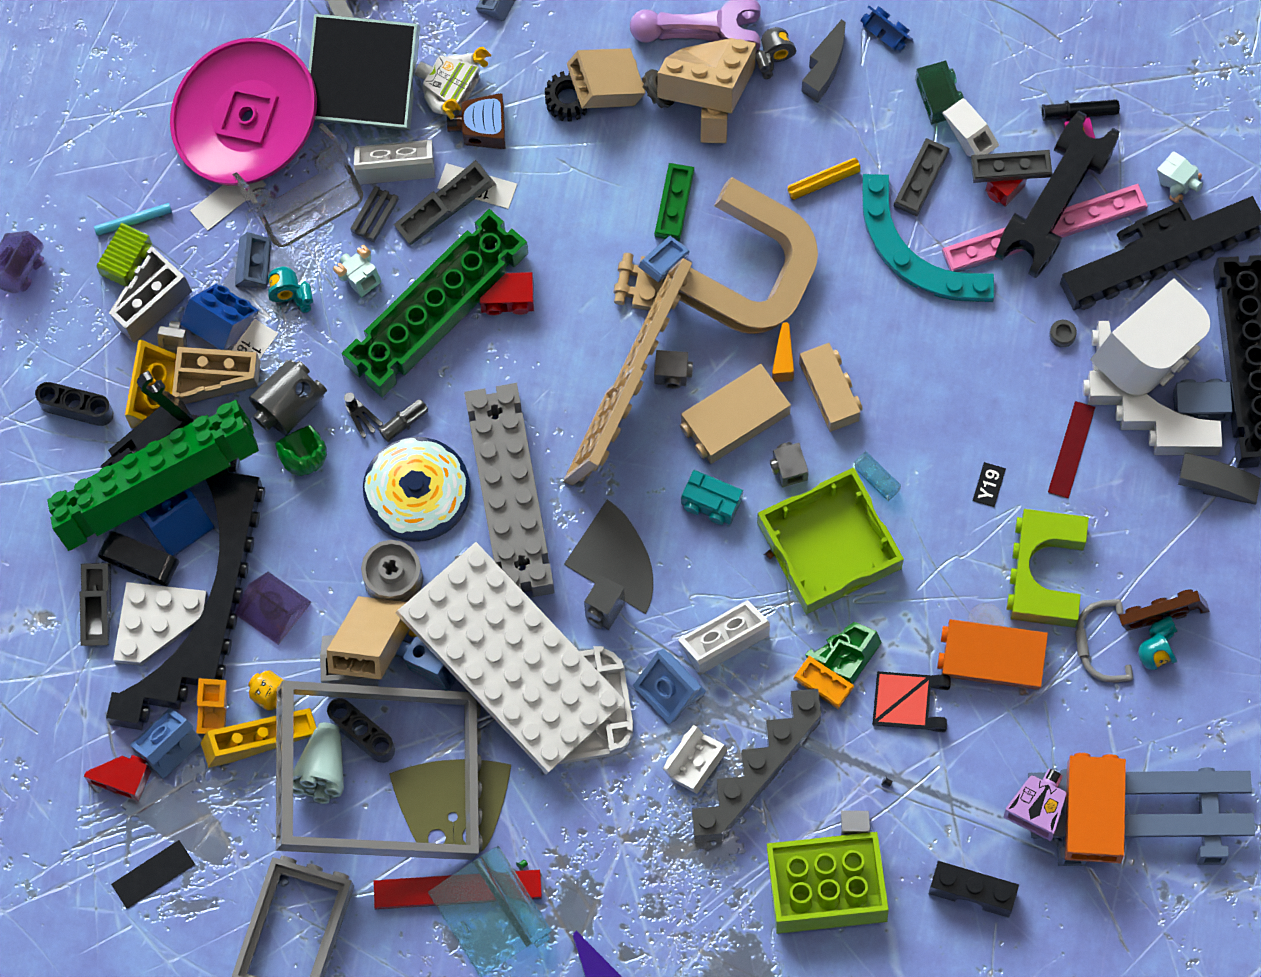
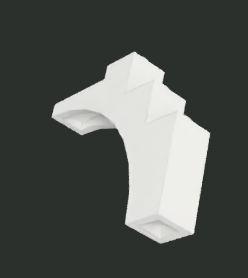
(1168, 430)

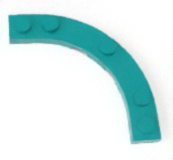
(904, 262)

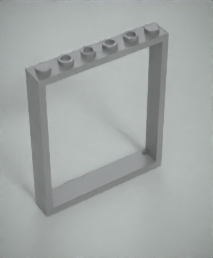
(284, 773)

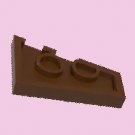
(1176, 608)

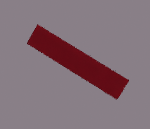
(1071, 449)

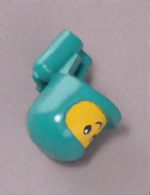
(285, 287)
(1156, 650)

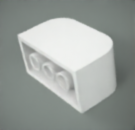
(1154, 341)

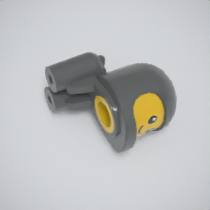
(775, 49)

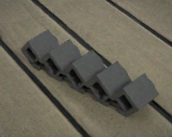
(758, 768)

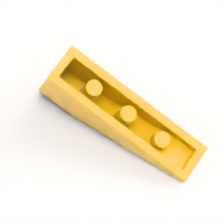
(251, 738)

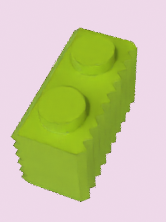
(124, 255)

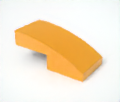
(211, 704)

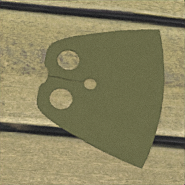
(437, 788)

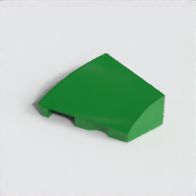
(848, 651)

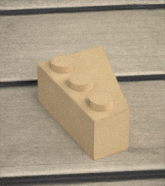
(213, 373)

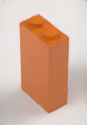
(993, 654)
(1095, 808)

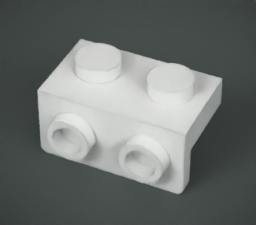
(694, 759)

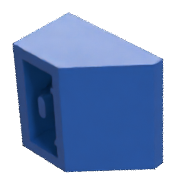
(218, 316)
(177, 522)

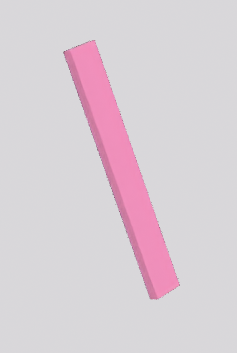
(1073, 220)

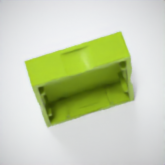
(830, 541)

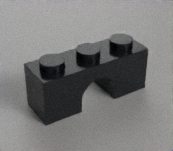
(987, 891)

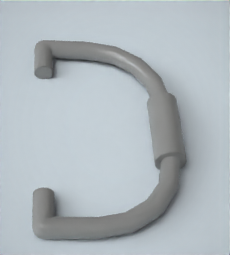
(1082, 644)

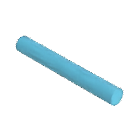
(133, 219)

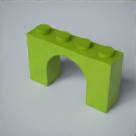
(1029, 599)

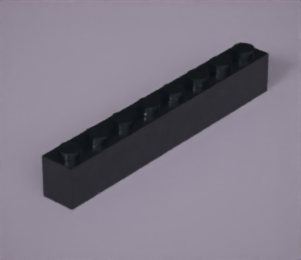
(1162, 254)

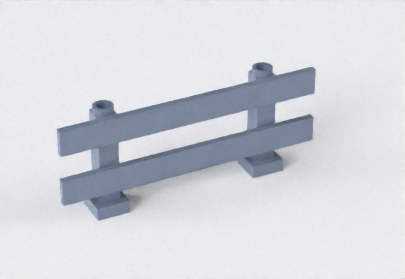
(1208, 824)

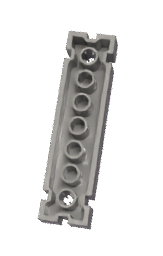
(509, 487)

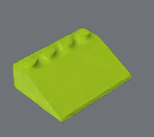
(827, 882)

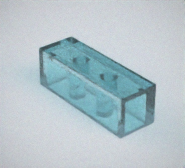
(877, 476)

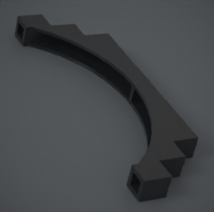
(207, 644)

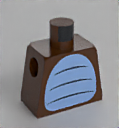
(481, 122)

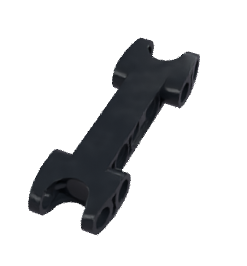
(1035, 232)

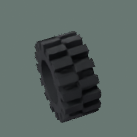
(555, 105)

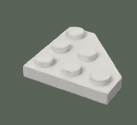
(154, 619)

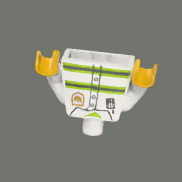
(451, 80)

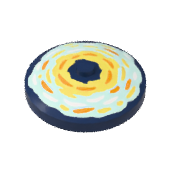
(416, 489)

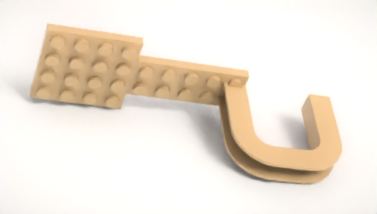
(711, 299)

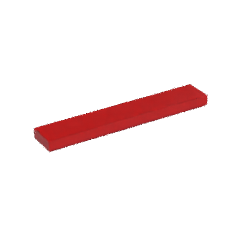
(414, 891)

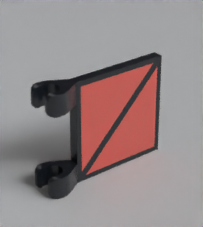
(905, 700)

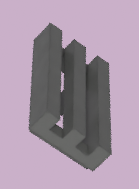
(384, 195)

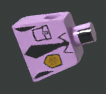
(1038, 805)

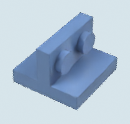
(668, 686)
(167, 742)

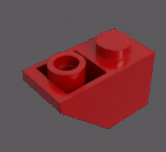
(510, 294)

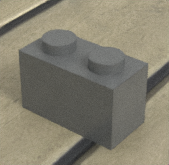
(604, 603)

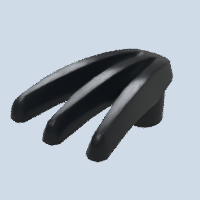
(356, 409)

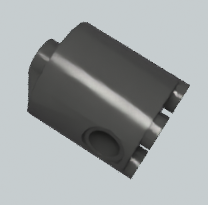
(286, 397)

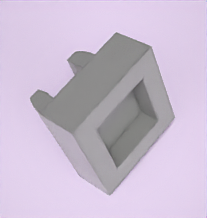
(171, 337)

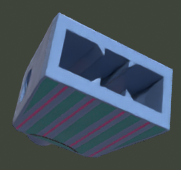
(425, 664)

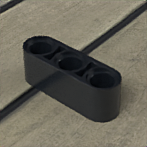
(65, 395)
(138, 558)
(356, 718)

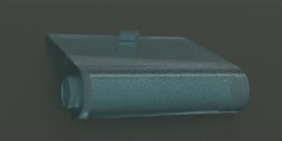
(494, 908)

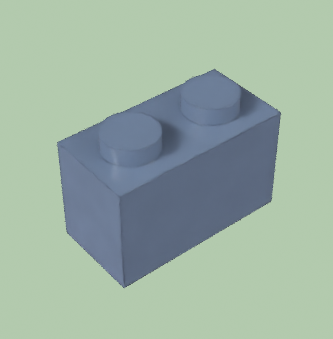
(1203, 399)

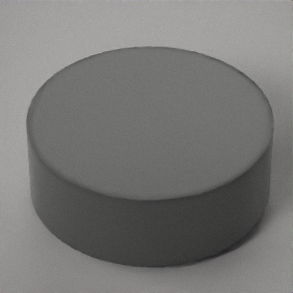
(1063, 333)

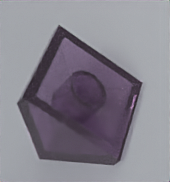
(271, 607)

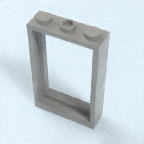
(311, 874)

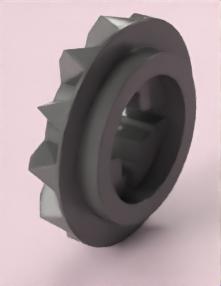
(650, 82)

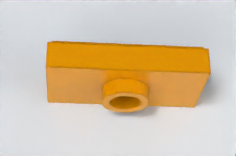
(829, 684)

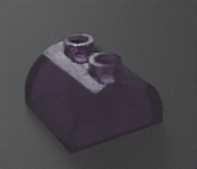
(17, 257)

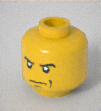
(264, 689)

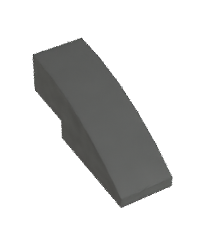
(824, 63)
(1218, 479)
(95, 603)

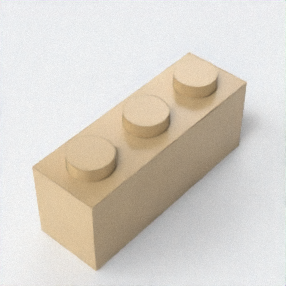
(830, 386)

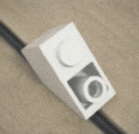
(970, 129)

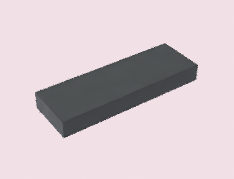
(1011, 166)
(921, 177)

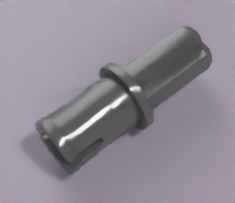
(403, 420)

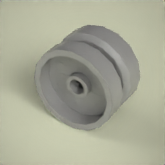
(393, 558)

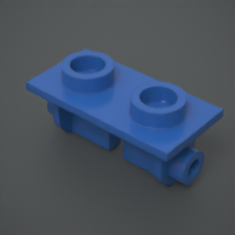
(895, 33)

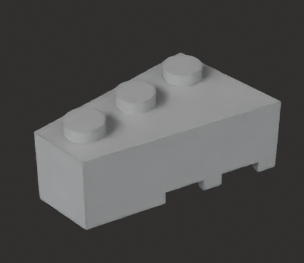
(149, 296)

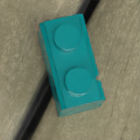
(711, 498)

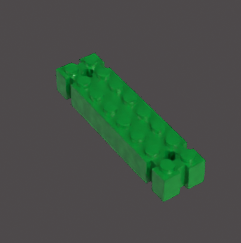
(435, 303)
(152, 475)

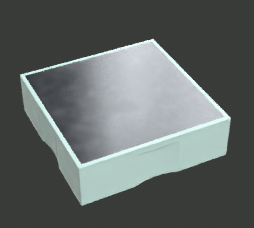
(364, 70)

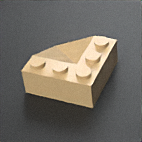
(708, 74)

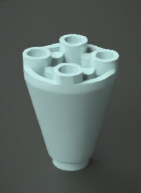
(320, 765)

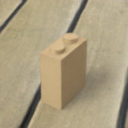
(606, 78)

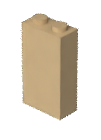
(734, 414)
(367, 639)

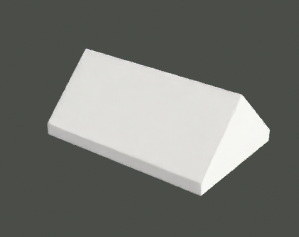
(394, 162)
(725, 636)

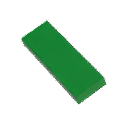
(674, 201)

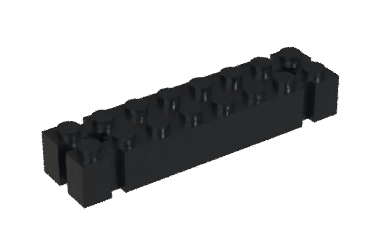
(1241, 344)

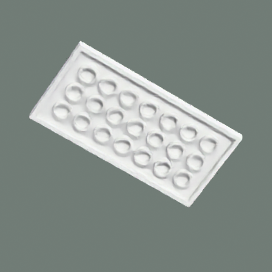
(510, 657)

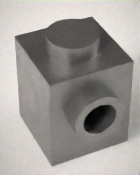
(672, 368)
(789, 464)

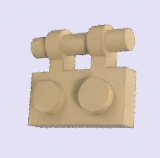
(645, 289)

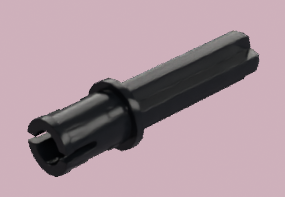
(1091, 108)

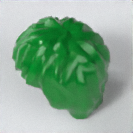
(302, 451)

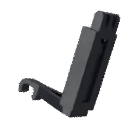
(168, 417)

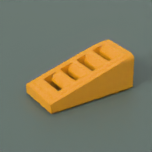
(783, 363)

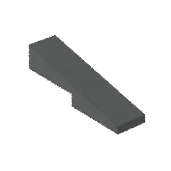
(444, 203)

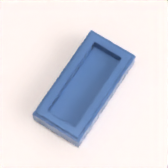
(663, 258)

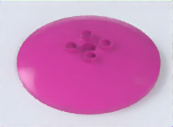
(226, 85)

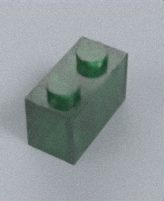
(937, 89)

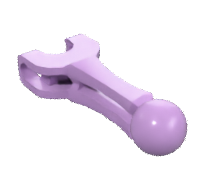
(709, 26)

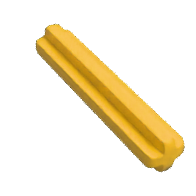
(823, 178)

